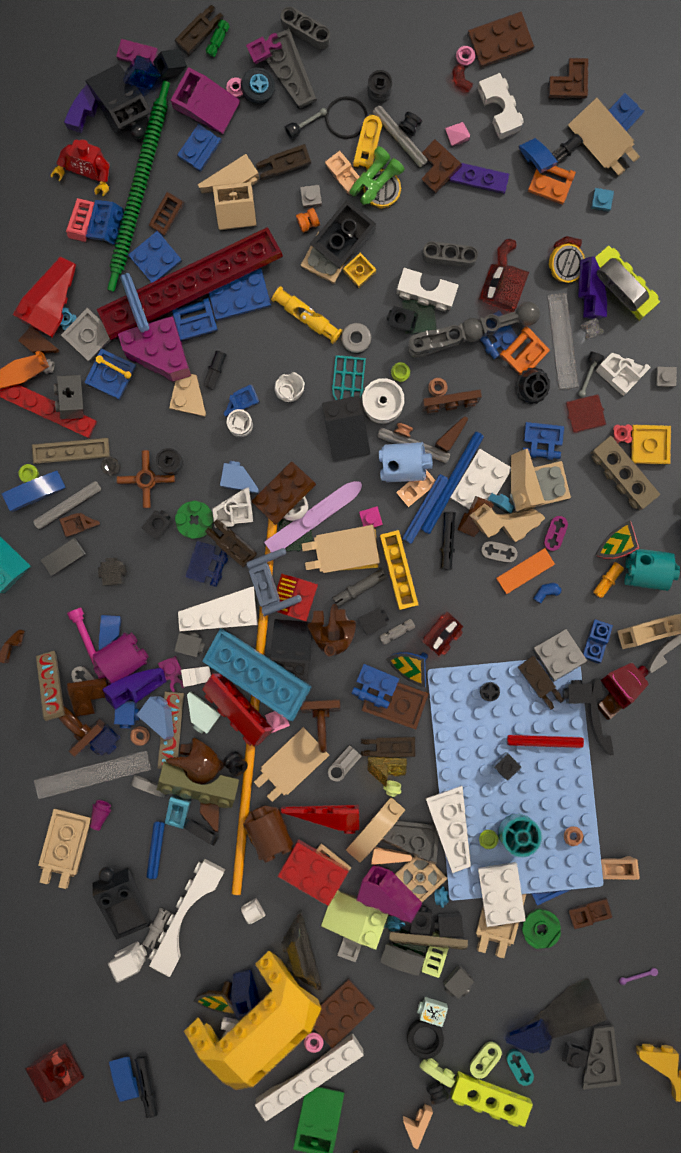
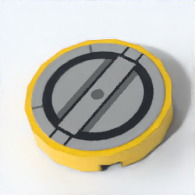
(388, 194)
(566, 262)

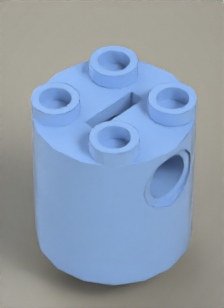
(411, 462)

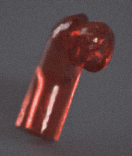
(459, 78)
(568, 240)
(503, 249)

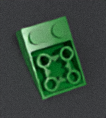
(318, 1121)

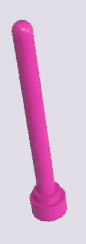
(77, 616)

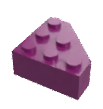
(157, 349)

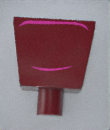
(626, 683)

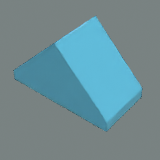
(177, 811)

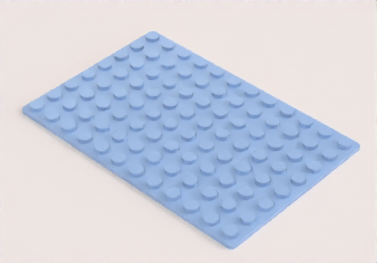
(549, 788)

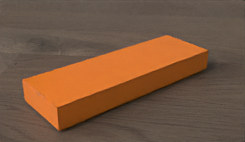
(525, 571)

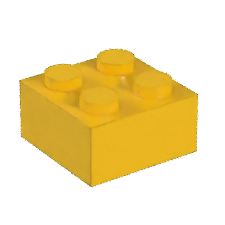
(359, 270)

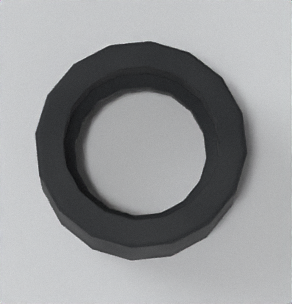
(424, 1054)

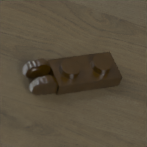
(198, 30)
(284, 162)
(232, 544)
(539, 681)
(390, 747)

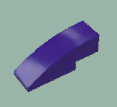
(82, 106)
(592, 290)
(134, 687)

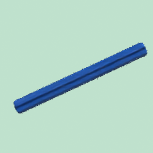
(452, 482)

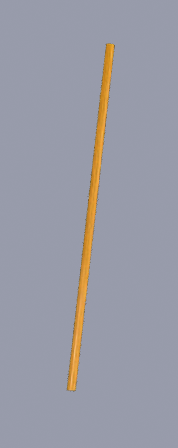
(250, 750)

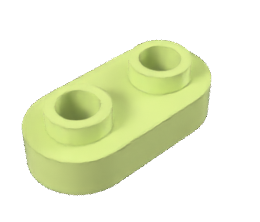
(486, 1059)
(444, 1076)

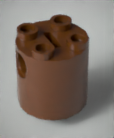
(268, 832)

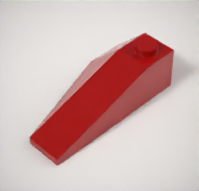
(45, 300)
(337, 817)

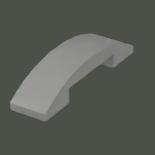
(658, 658)

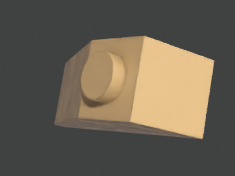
(237, 172)
(524, 482)

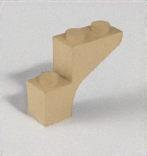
(514, 524)

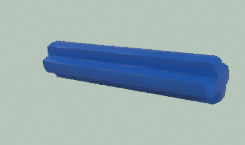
(155, 850)

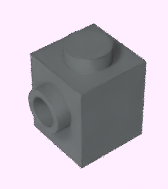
(190, 644)
(458, 982)

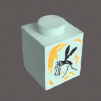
(432, 1011)

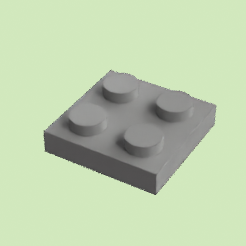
(87, 335)
(560, 655)

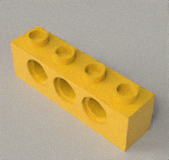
(398, 570)

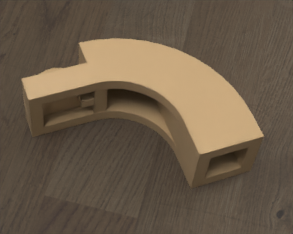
(650, 631)
(375, 830)

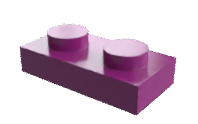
(129, 50)

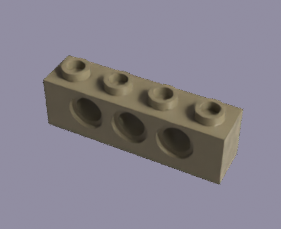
(635, 476)

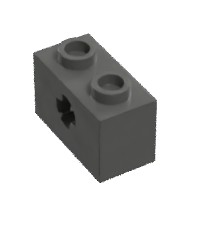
(69, 387)

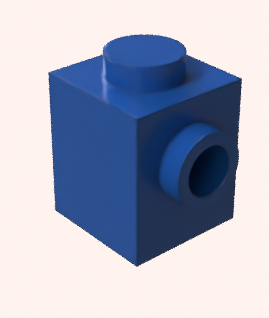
(126, 714)

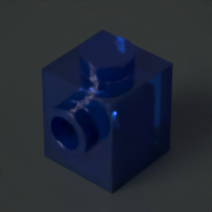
(105, 741)

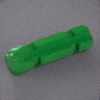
(217, 38)

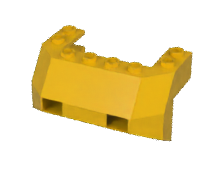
(262, 1034)

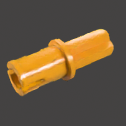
(608, 580)

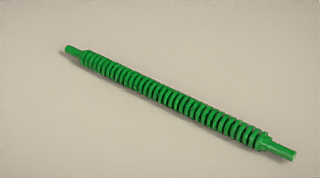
(138, 185)

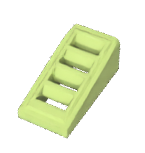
(434, 972)

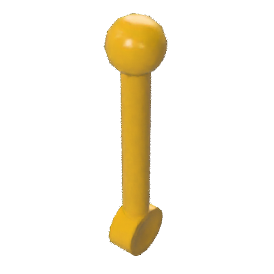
(99, 359)

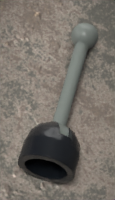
(293, 129)
(594, 360)

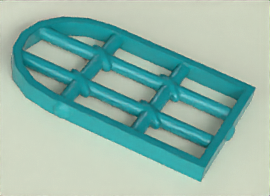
(354, 373)

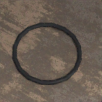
(326, 116)

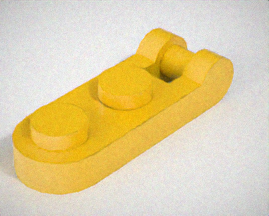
(368, 141)

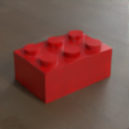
(313, 872)

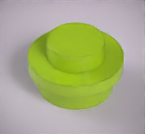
(400, 372)
(488, 839)

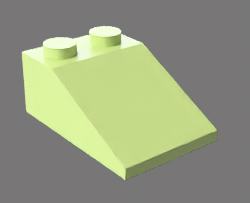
(354, 920)

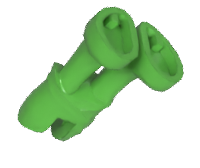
(381, 159)

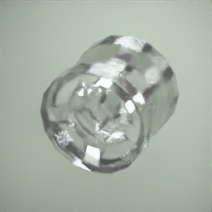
(592, 328)

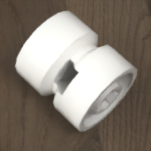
(239, 423)

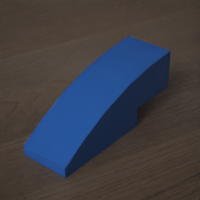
(33, 491)

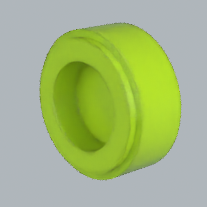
(28, 472)

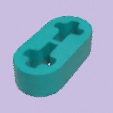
(516, 1069)

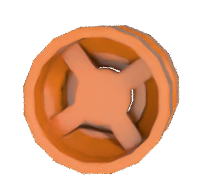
(303, 221)

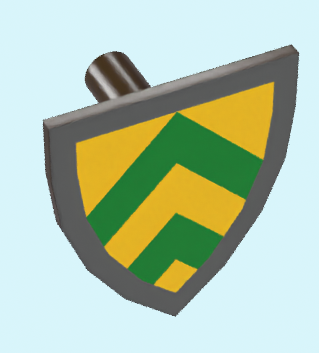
(217, 1000)

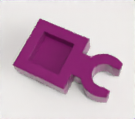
(261, 49)
(172, 671)

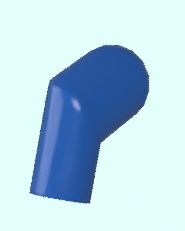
(547, 589)

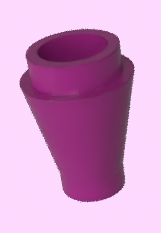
(100, 812)

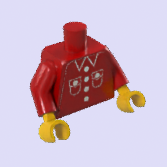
(85, 161)

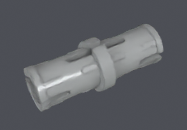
(156, 928)

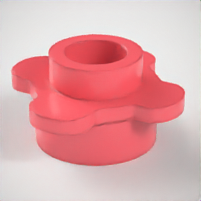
(626, 437)

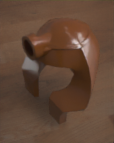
(337, 635)
(201, 763)

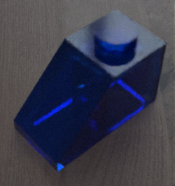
(141, 73)
(531, 1037)

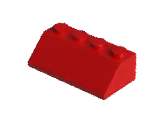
(237, 709)

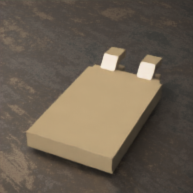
(604, 136)
(344, 549)
(291, 764)
(63, 846)
(502, 934)

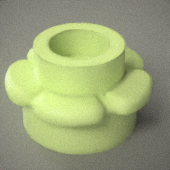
(392, 788)

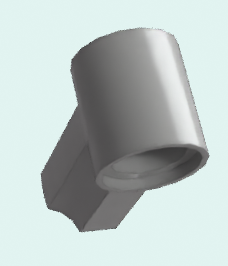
(345, 762)

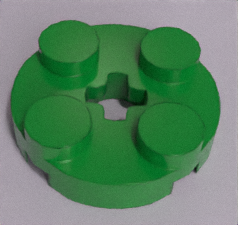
(183, 519)
(540, 917)

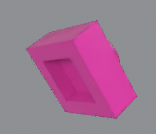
(371, 517)

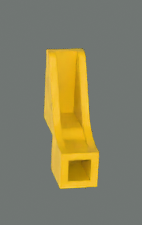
(665, 1061)

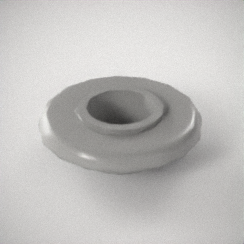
(356, 328)

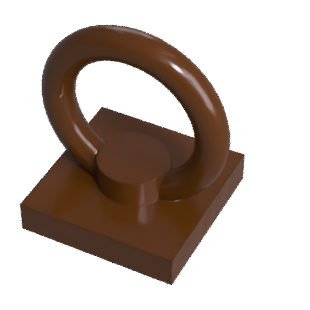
(321, 710)
(82, 733)

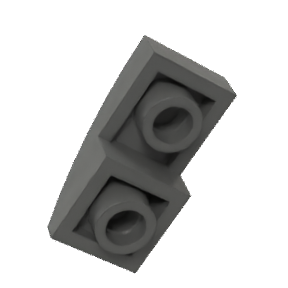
(63, 556)
(402, 960)

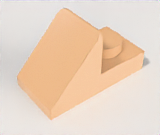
(621, 868)
(417, 1128)

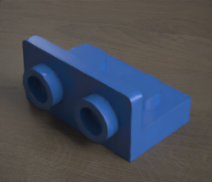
(105, 221)

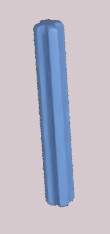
(134, 302)

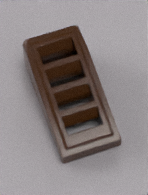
(164, 203)
(448, 439)

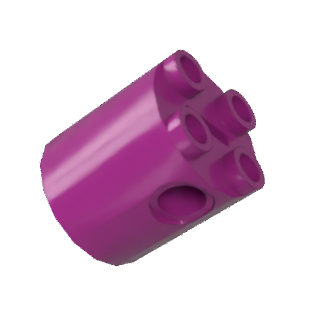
(119, 658)

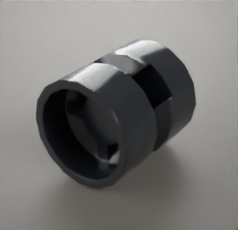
(379, 86)
(169, 461)

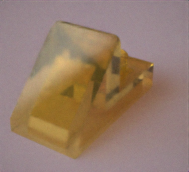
(386, 766)

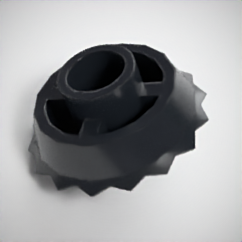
(533, 385)

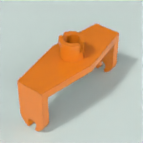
(22, 369)

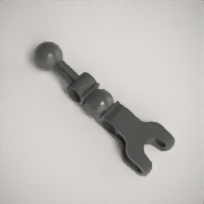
(470, 330)

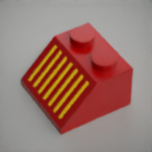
(293, 586)

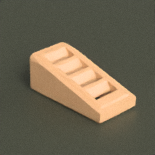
(385, 856)

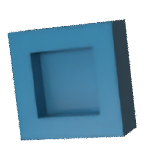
(602, 199)
(501, 502)

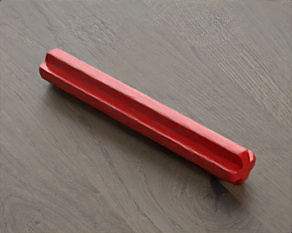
(545, 741)

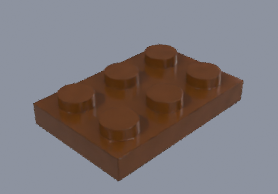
(500, 39)
(451, 401)
(283, 492)
(404, 705)
(342, 1012)

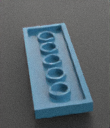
(256, 674)

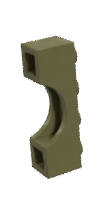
(220, 792)

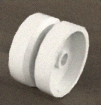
(393, 397)

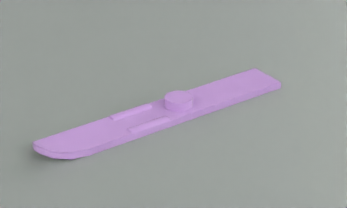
(314, 516)

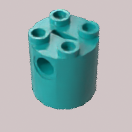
(651, 569)
(520, 835)

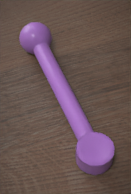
(653, 971)

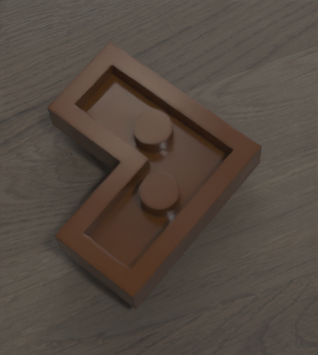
(575, 84)
(444, 166)
(83, 693)

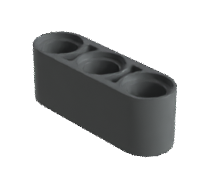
(300, 20)
(459, 251)
(623, 284)

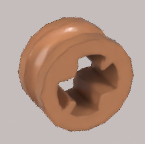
(403, 430)

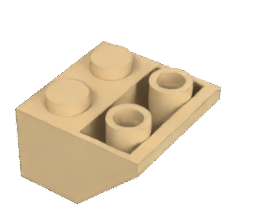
(234, 206)

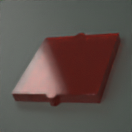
(586, 413)

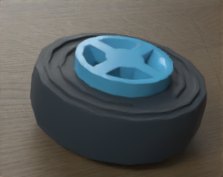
(263, 80)

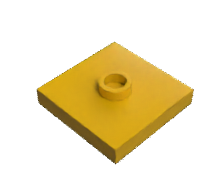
(651, 444)

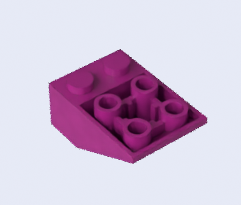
(204, 101)
(388, 894)

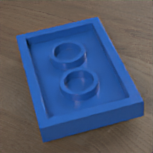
(240, 296)

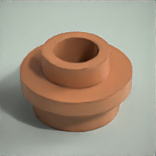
(437, 381)
(135, 731)
(579, 836)

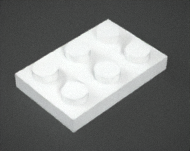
(481, 479)
(501, 894)

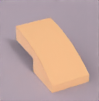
(342, 171)
(415, 489)

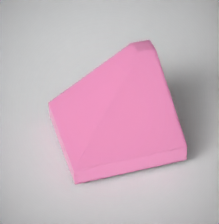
(457, 134)

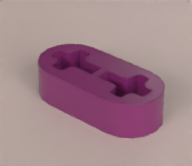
(559, 535)

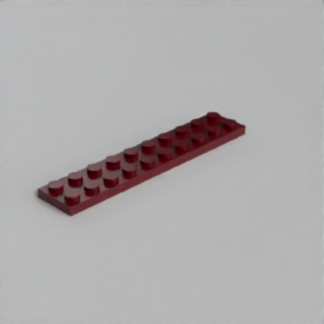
(193, 281)

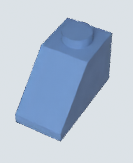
(237, 478)
(158, 716)

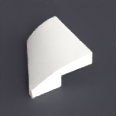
(621, 372)
(235, 509)

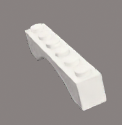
(168, 953)
(293, 1089)

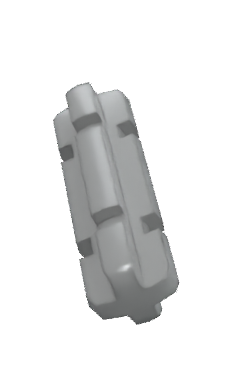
(397, 631)

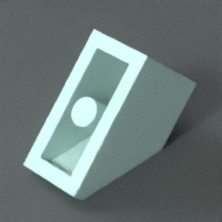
(201, 713)

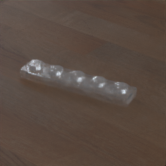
(562, 341)

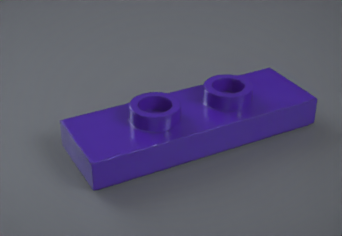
(481, 178)

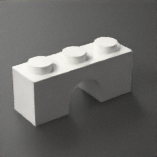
(495, 91)
(441, 297)
(128, 961)

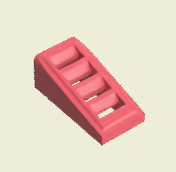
(76, 231)

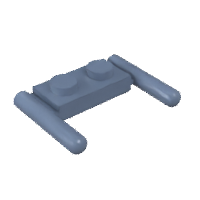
(265, 585)

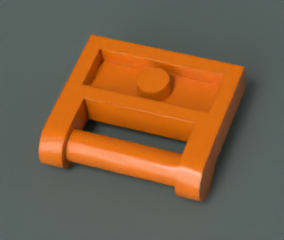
(551, 188)
(529, 356)

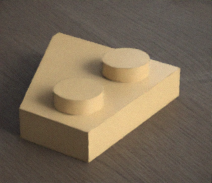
(187, 396)

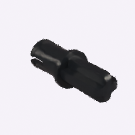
(566, 148)
(214, 369)

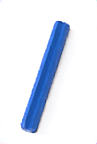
(425, 508)

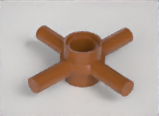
(146, 471)

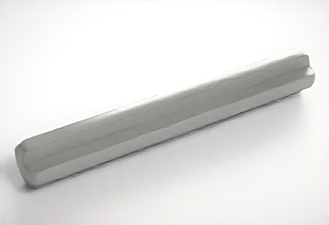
(400, 136)
(396, 438)
(67, 505)

